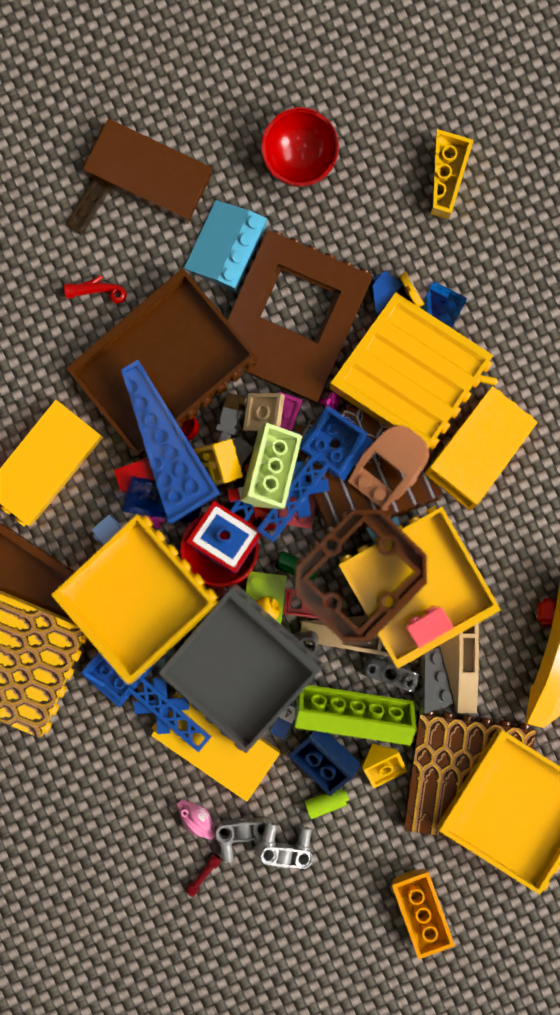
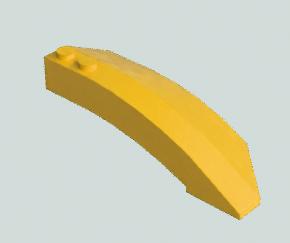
(545, 692)

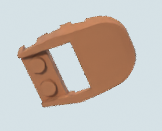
(404, 451)

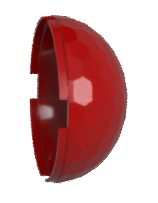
(300, 147)
(210, 572)

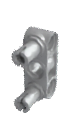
(240, 831)
(284, 854)

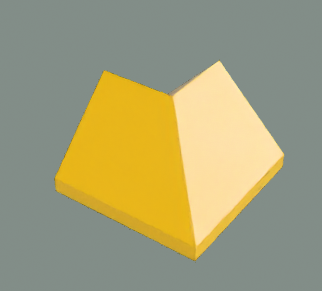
(382, 765)

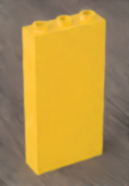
(481, 448)
(45, 463)
(220, 757)

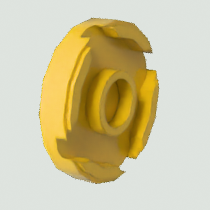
(412, 290)

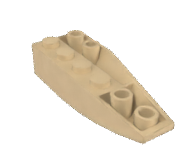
(328, 638)
(462, 668)

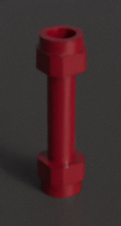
(193, 887)

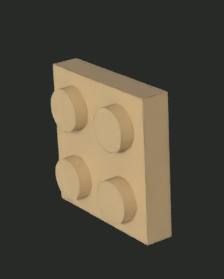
(263, 409)

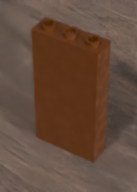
(147, 170)

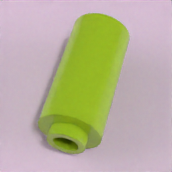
(324, 803)

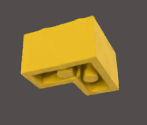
(221, 461)

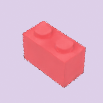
(428, 626)

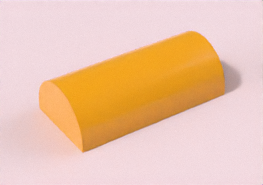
(422, 912)

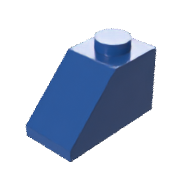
(383, 290)

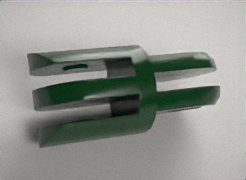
(287, 563)

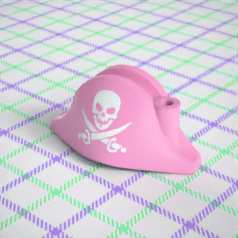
(196, 819)

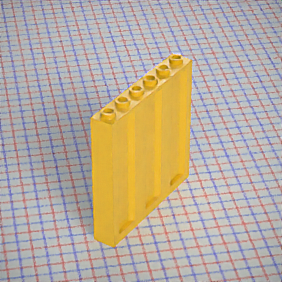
(411, 371)

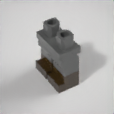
(229, 416)

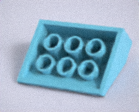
(226, 245)

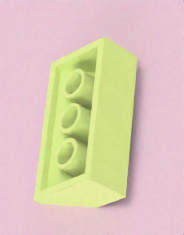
(271, 467)

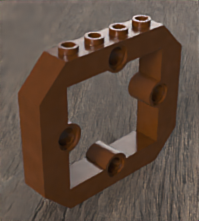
(401, 545)

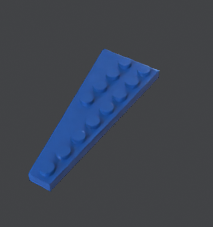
(176, 467)

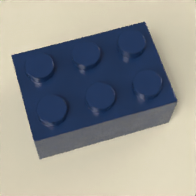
(324, 760)

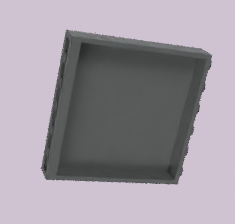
(241, 668)

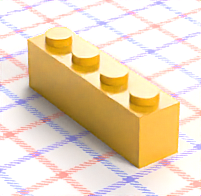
(450, 163)

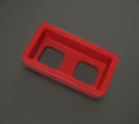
(304, 611)

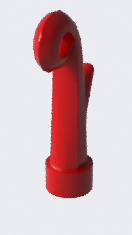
(92, 287)

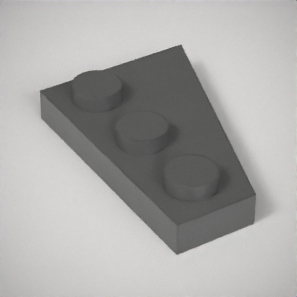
(435, 685)

